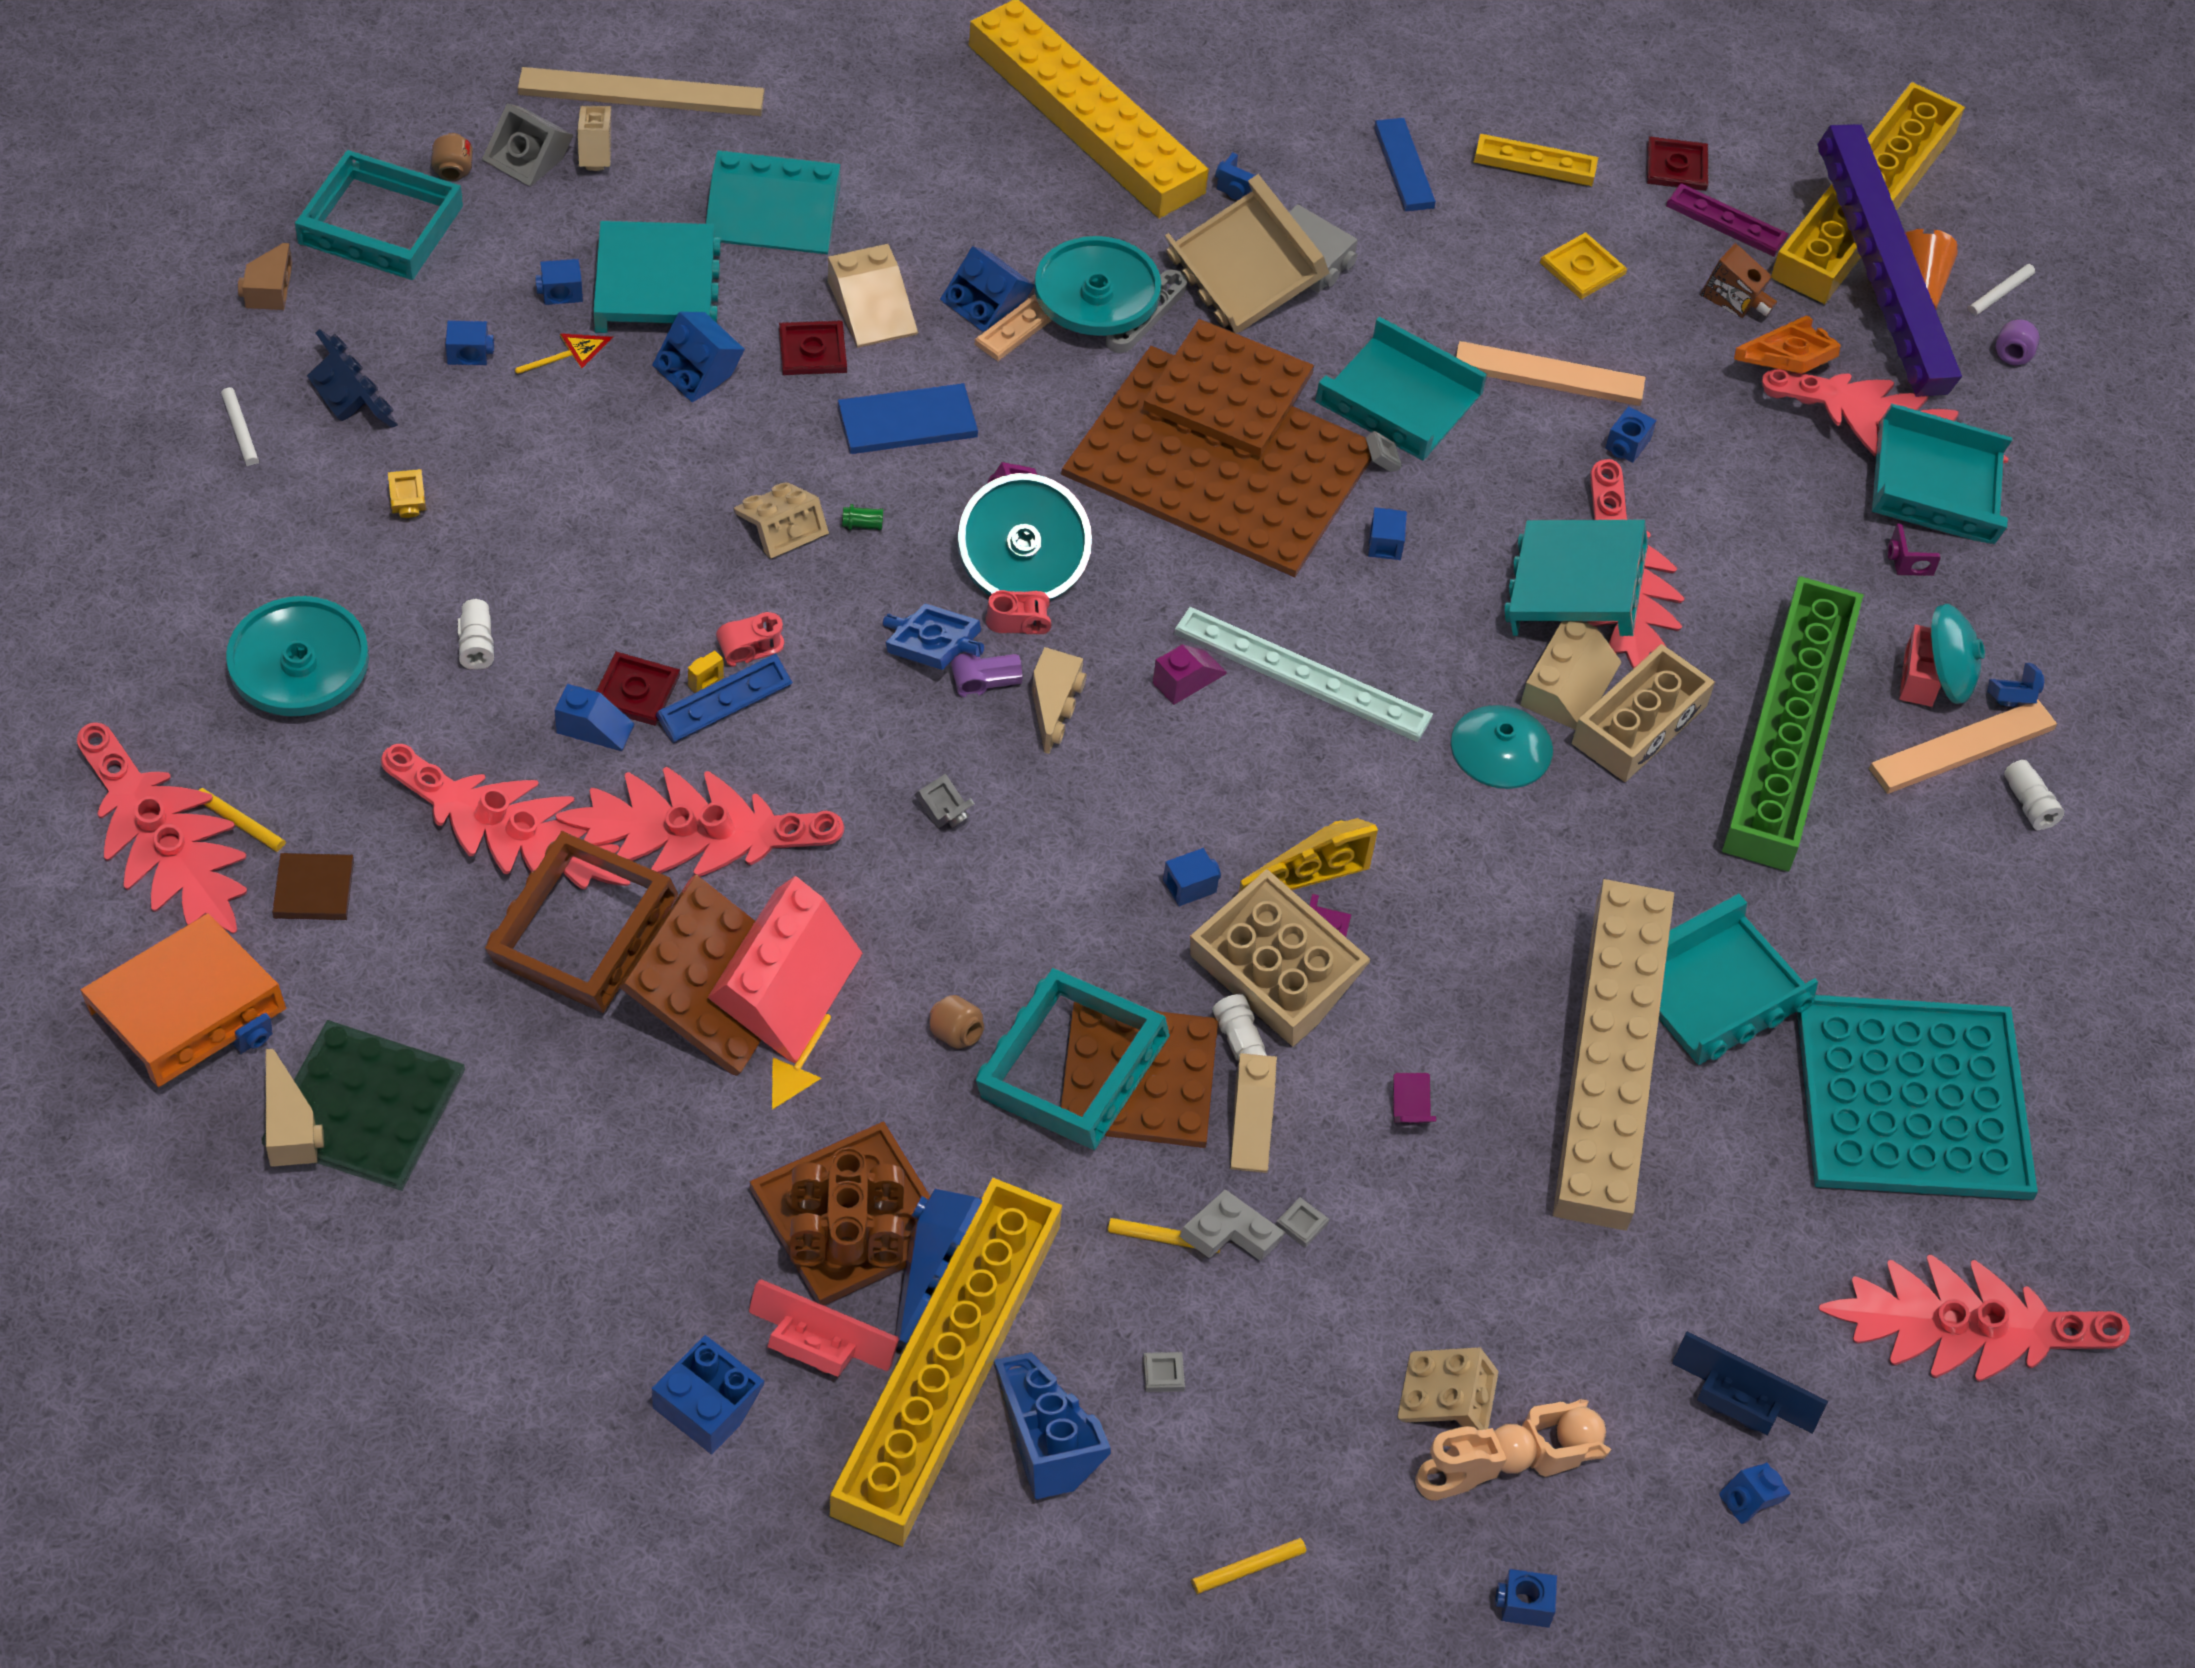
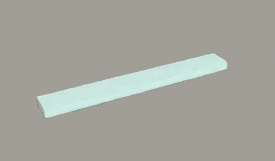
(1303, 674)

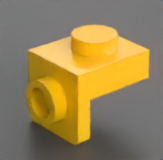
(407, 493)

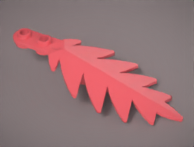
(1859, 401)
(1649, 612)
(490, 812)
(721, 828)
(163, 833)
(1966, 1322)

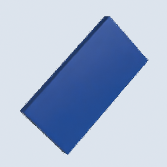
(907, 418)

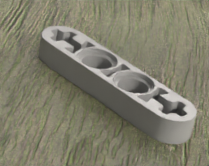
(1168, 299)

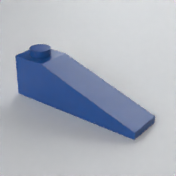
(933, 1240)
(1052, 1432)

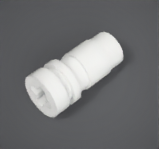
(475, 635)
(2038, 802)
(1237, 1023)

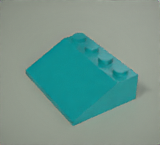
(773, 201)

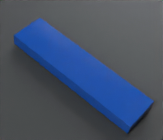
(1404, 164)
(723, 698)

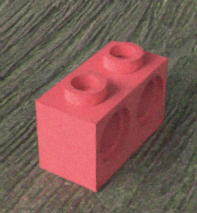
(1919, 674)

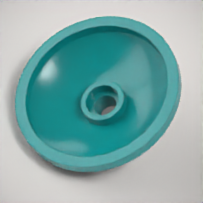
(1956, 653)
(1501, 758)

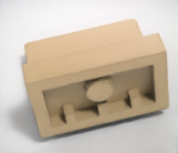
(784, 518)
(1449, 1387)

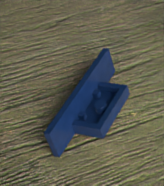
(343, 385)
(1746, 1389)

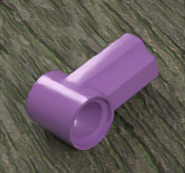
(978, 674)

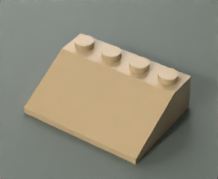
(1278, 956)

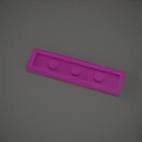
(1727, 220)

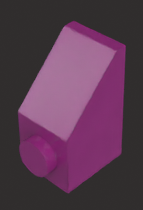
(1185, 672)

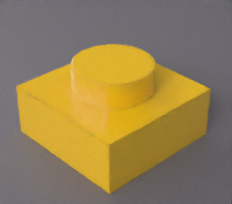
(705, 671)

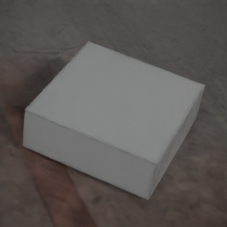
(1383, 452)
(1302, 1222)
(1164, 1372)

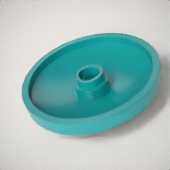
(1097, 285)
(1024, 536)
(297, 656)

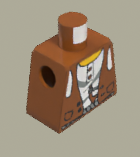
(1739, 284)

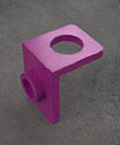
(1904, 560)
(1412, 1098)

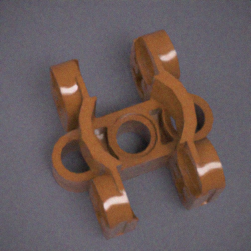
(848, 1210)

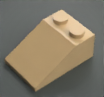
(871, 295)

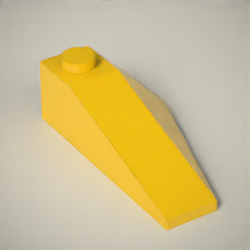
(1325, 855)

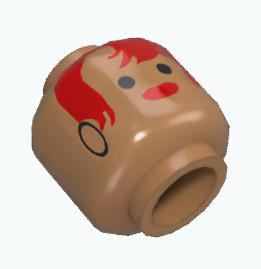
(451, 156)

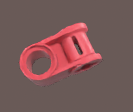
(1017, 612)
(748, 639)

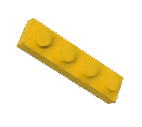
(1536, 159)

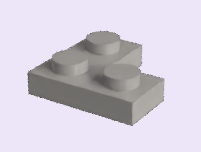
(1234, 1220)

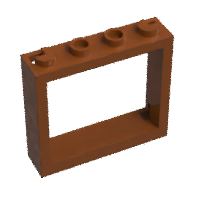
(625, 949)

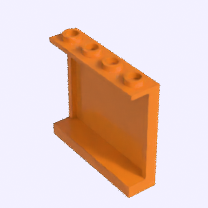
(184, 998)

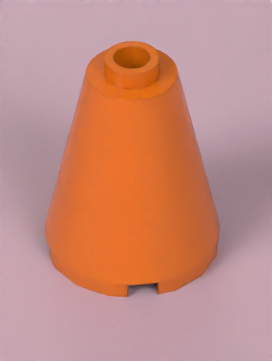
(1935, 259)

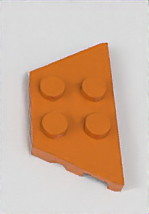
(1791, 347)

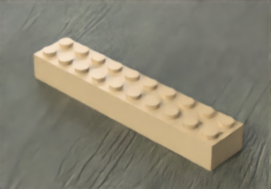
(1614, 1056)

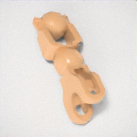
(1512, 1448)

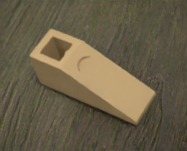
(1053, 688)

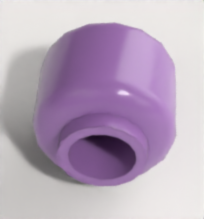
(2017, 342)

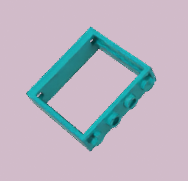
(365, 250)
(1118, 1087)

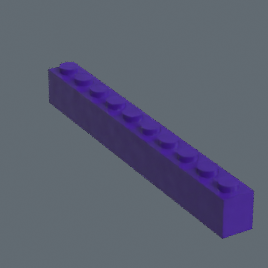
(1889, 261)

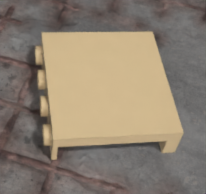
(1248, 258)

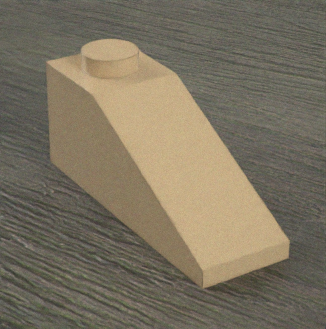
(594, 137)
(1253, 1112)
(290, 1121)

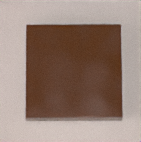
(313, 886)

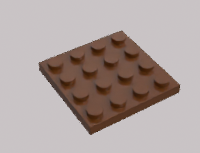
(1228, 387)
(683, 967)
(1172, 1096)
(774, 1195)

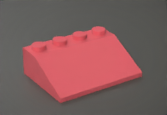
(788, 969)

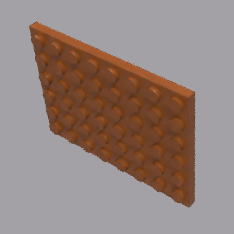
(1254, 505)

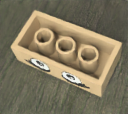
(1643, 712)

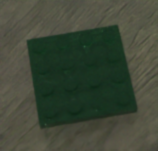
(374, 1101)

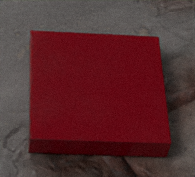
(1677, 163)
(812, 347)
(638, 686)

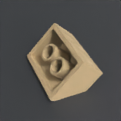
(1571, 673)

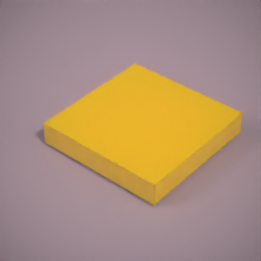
(1583, 265)

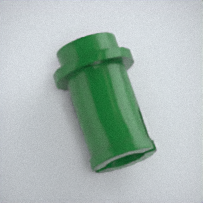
(862, 517)

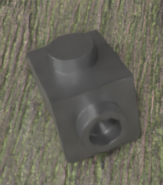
(943, 802)

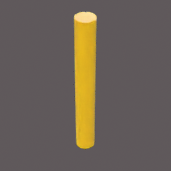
(244, 822)
(1147, 1232)
(1248, 1565)

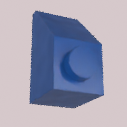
(591, 718)

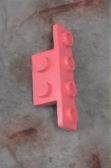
(818, 1332)

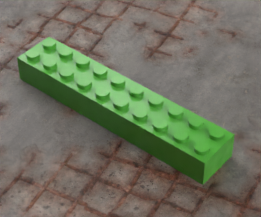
(1793, 724)

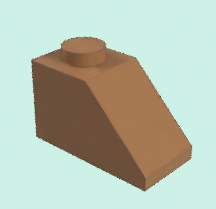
(267, 279)

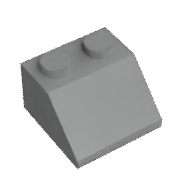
(526, 145)

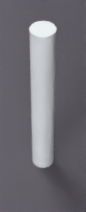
(2001, 290)
(239, 426)

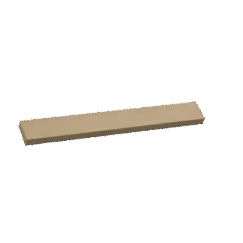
(641, 91)

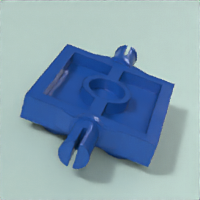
(933, 636)

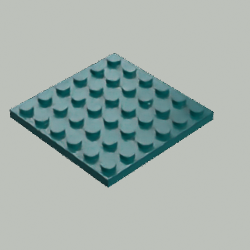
(1915, 1098)

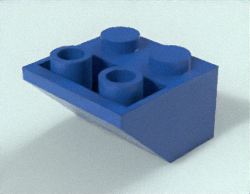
(985, 289)
(697, 355)
(707, 1394)

